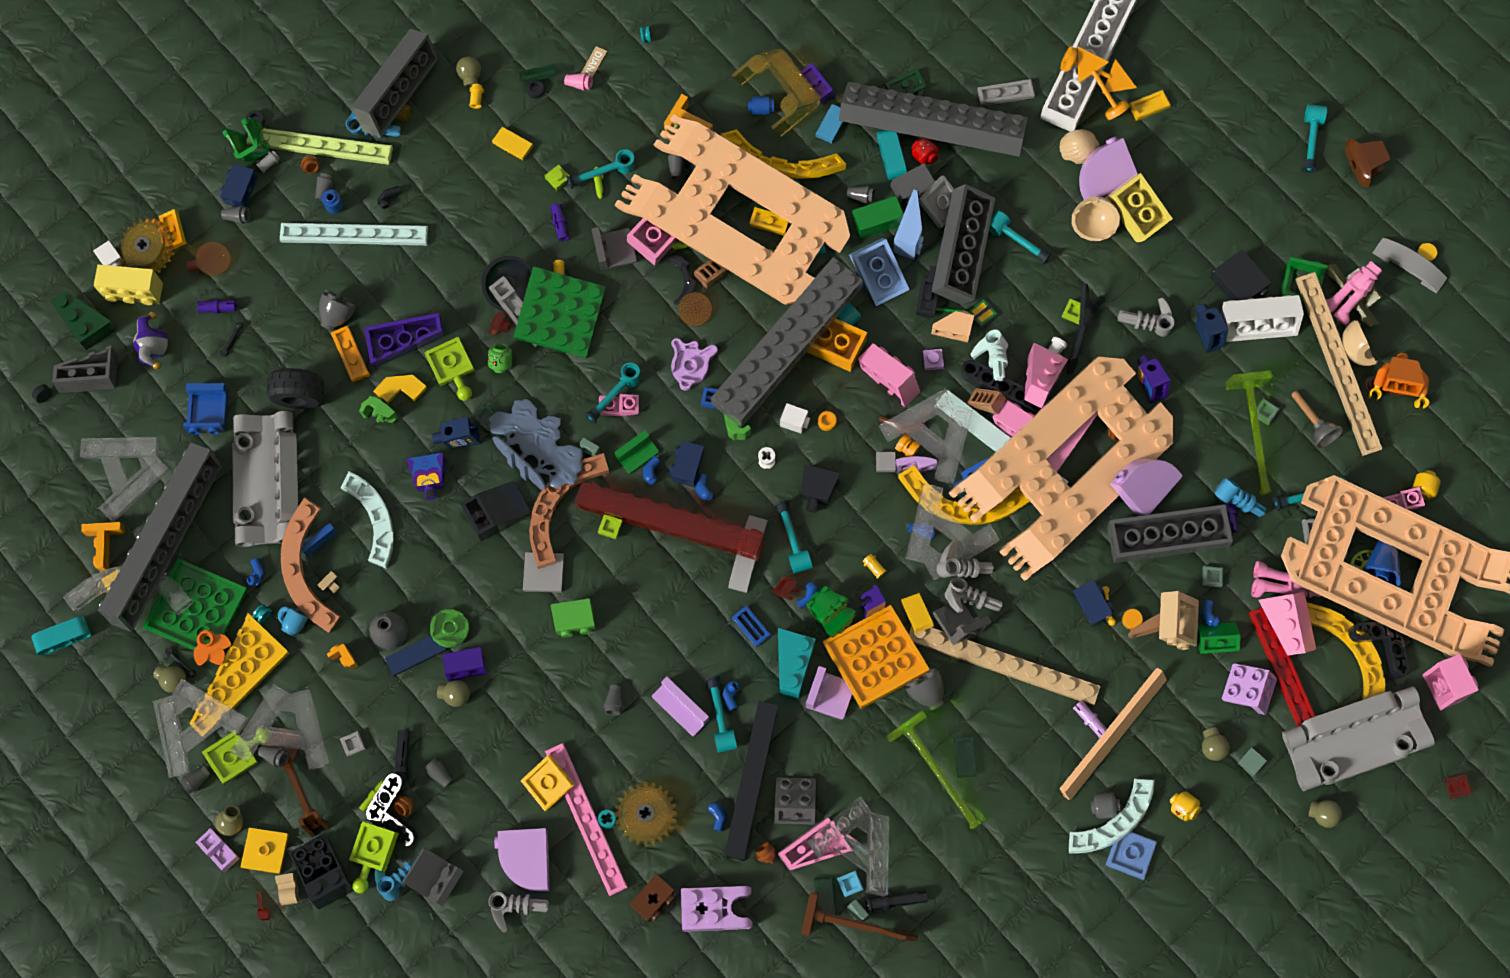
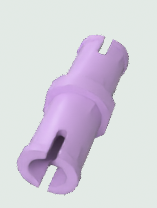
(1090, 718)

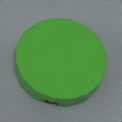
(449, 628)

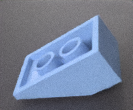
(908, 237)
(879, 271)

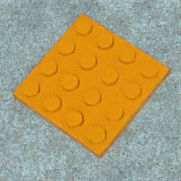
(876, 656)

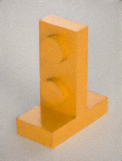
(680, 110)
(102, 541)

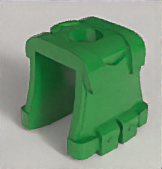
(237, 140)
(831, 611)

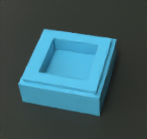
(850, 884)

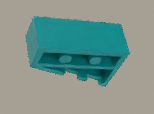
(794, 659)

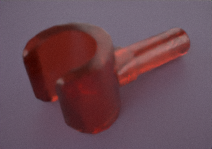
(263, 914)

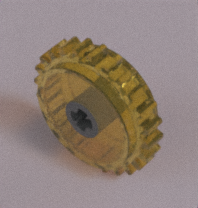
(147, 245)
(639, 801)

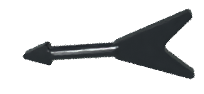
(1087, 313)

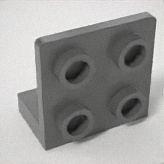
(613, 248)
(960, 625)
(795, 801)
(432, 876)

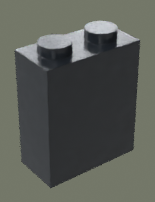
(1240, 278)

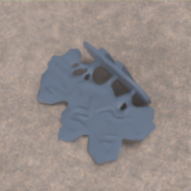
(536, 439)

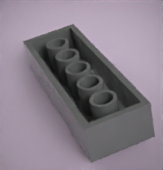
(395, 82)
(963, 244)
(1169, 533)

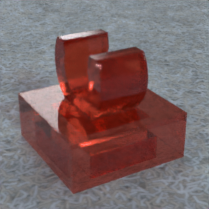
(498, 324)
(785, 586)
(1458, 786)

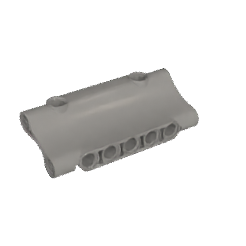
(264, 477)
(1357, 738)

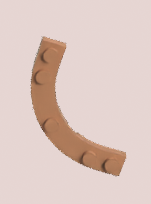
(546, 504)
(293, 569)

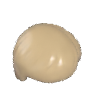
(1078, 145)

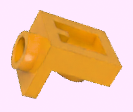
(346, 659)

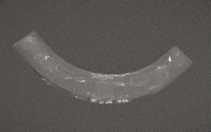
(100, 583)

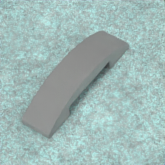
(1411, 262)
(507, 299)
(743, 566)

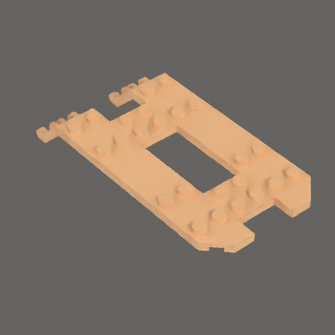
(724, 165)
(1024, 463)
(1444, 560)

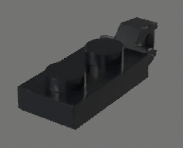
(927, 300)

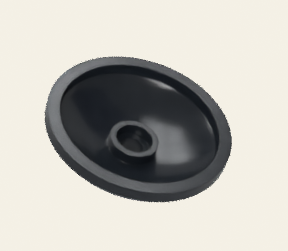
(513, 269)

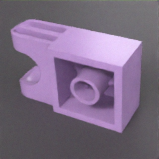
(719, 905)

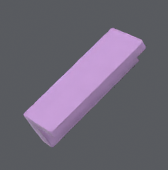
(680, 707)

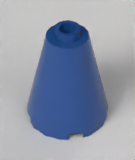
(1384, 563)

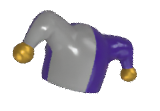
(149, 341)

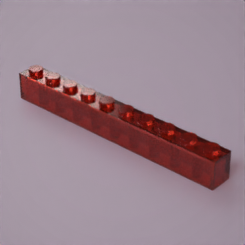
(670, 521)

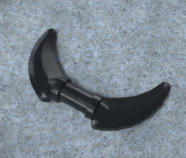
(683, 264)

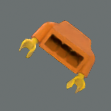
(1402, 377)

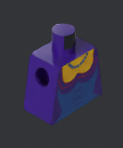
(1153, 379)
(428, 473)

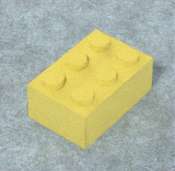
(1139, 208)
(128, 284)

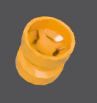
(908, 446)

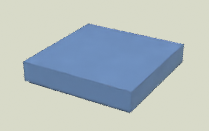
(1132, 855)

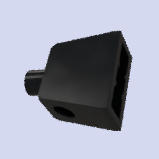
(818, 486)

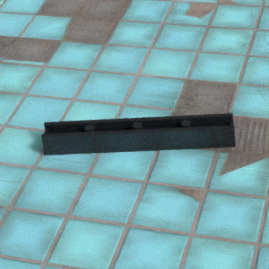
(751, 781)

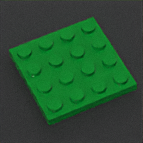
(559, 312)
(213, 608)

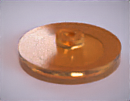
(212, 258)
(694, 309)

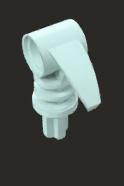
(997, 347)

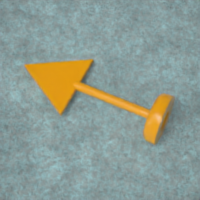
(1089, 64)
(1117, 78)

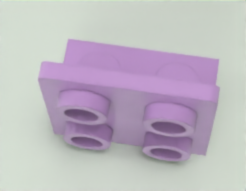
(1250, 687)
(829, 695)

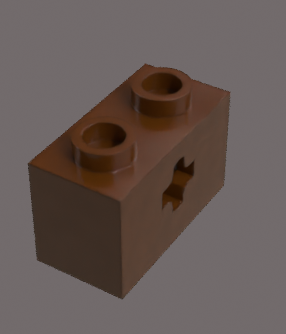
(655, 887)

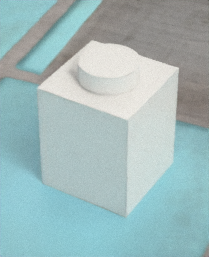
(108, 255)
(794, 418)

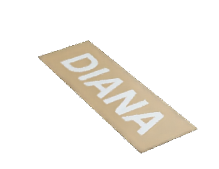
(594, 61)

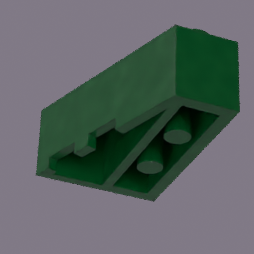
(83, 321)

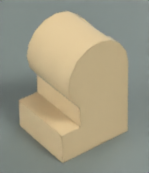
(287, 888)

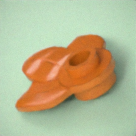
(213, 650)

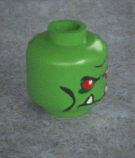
(500, 358)

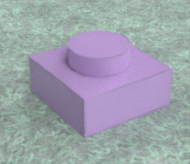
(933, 359)

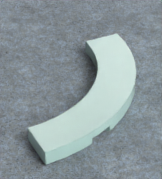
(379, 516)
(1120, 825)

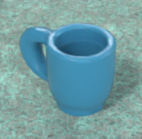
(293, 620)

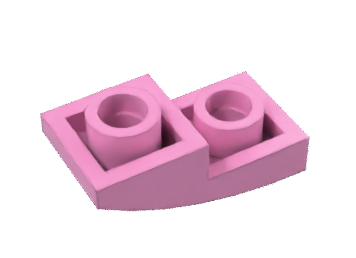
(621, 405)
(1408, 499)

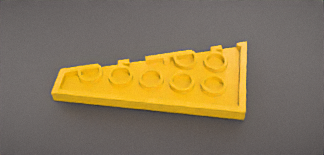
(245, 664)

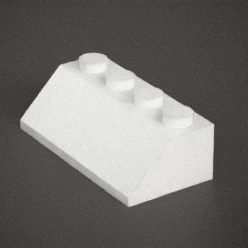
(1262, 317)

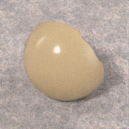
(1095, 218)
(1356, 345)

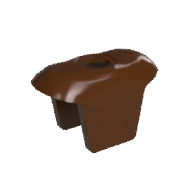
(1366, 159)

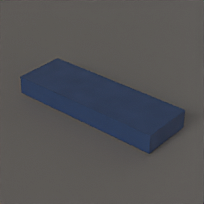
(414, 655)

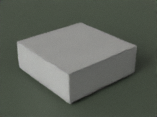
(885, 462)
(353, 744)

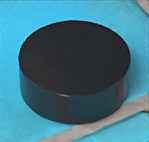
(535, 89)
(257, 115)
(41, 393)

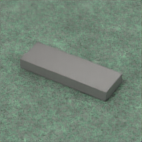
(1005, 92)

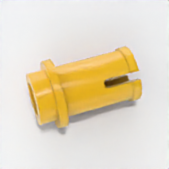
(476, 94)
(559, 267)
(876, 568)

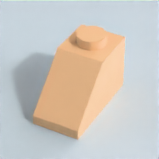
(954, 326)

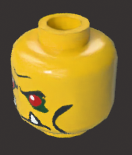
(1185, 806)

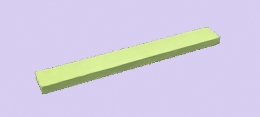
(327, 146)

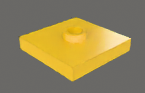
(547, 782)
(264, 850)

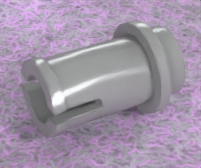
(268, 161)

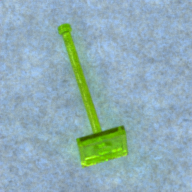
(1249, 382)
(908, 730)

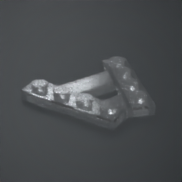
(947, 450)
(125, 491)
(931, 516)
(260, 731)
(178, 743)
(871, 859)

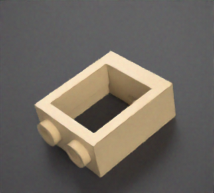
(1178, 619)

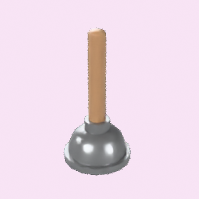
(1324, 432)

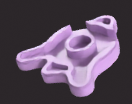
(689, 363)

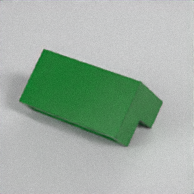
(877, 217)

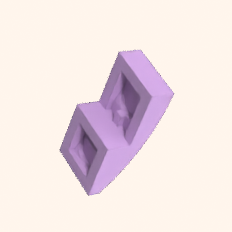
(921, 463)
(217, 850)

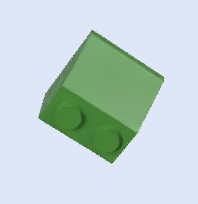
(573, 617)

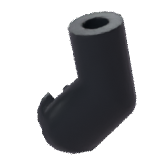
(386, 195)

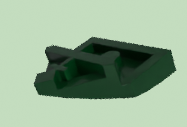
(908, 83)

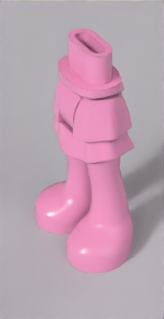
(1361, 283)
(1261, 586)

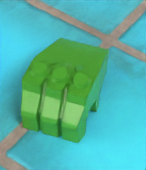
(379, 409)
(735, 432)

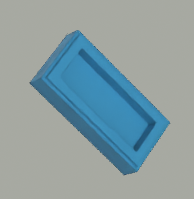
(830, 125)

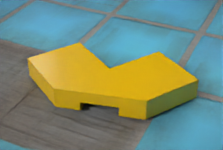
(391, 386)

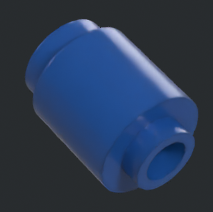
(761, 105)
(332, 201)

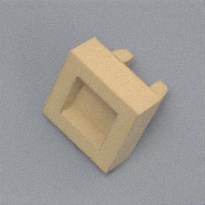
(328, 582)

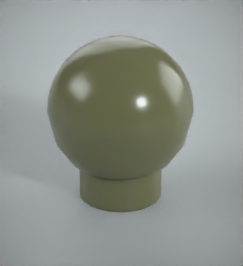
(468, 70)
(169, 677)
(455, 693)
(1215, 745)
(1326, 813)
(229, 820)

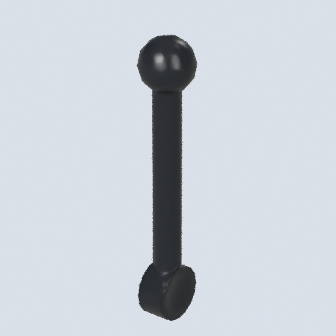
(224, 352)
(169, 651)

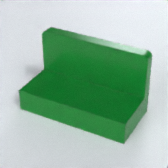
(636, 452)
(1219, 639)

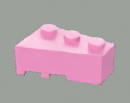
(890, 372)
(1042, 374)
(1011, 418)
(1290, 621)
(800, 853)

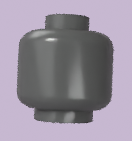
(1105, 805)

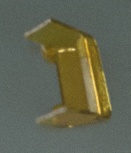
(801, 95)

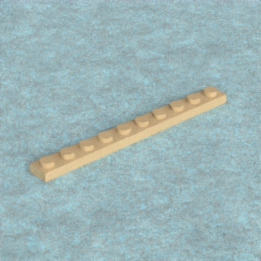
(1338, 364)
(1008, 665)

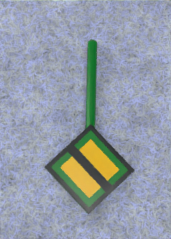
(982, 312)

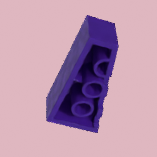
(400, 337)

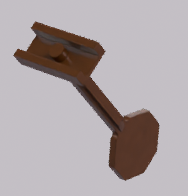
(312, 819)
(814, 914)

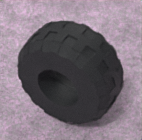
(295, 388)

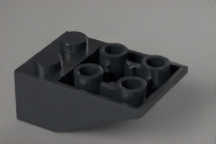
(495, 509)
(321, 871)

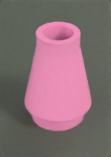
(581, 81)

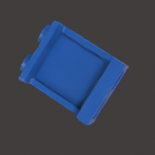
(206, 408)

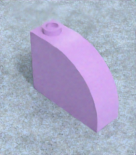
(1106, 169)
(1145, 484)
(525, 857)

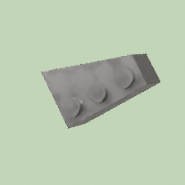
(88, 373)

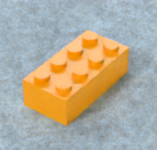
(840, 344)

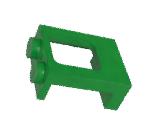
(1299, 263)

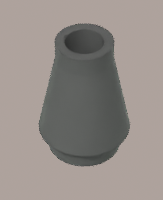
(676, 166)
(324, 183)
(863, 194)
(236, 214)
(613, 702)
(276, 756)
(438, 772)
(194, 780)

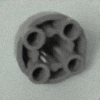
(334, 310)
(393, 635)
(927, 689)

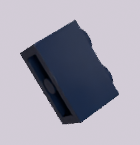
(238, 186)
(687, 463)
(1093, 603)

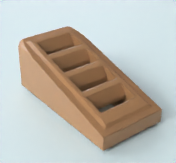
(707, 282)
(993, 407)
(1148, 627)

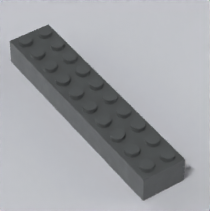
(933, 118)
(787, 342)
(160, 537)

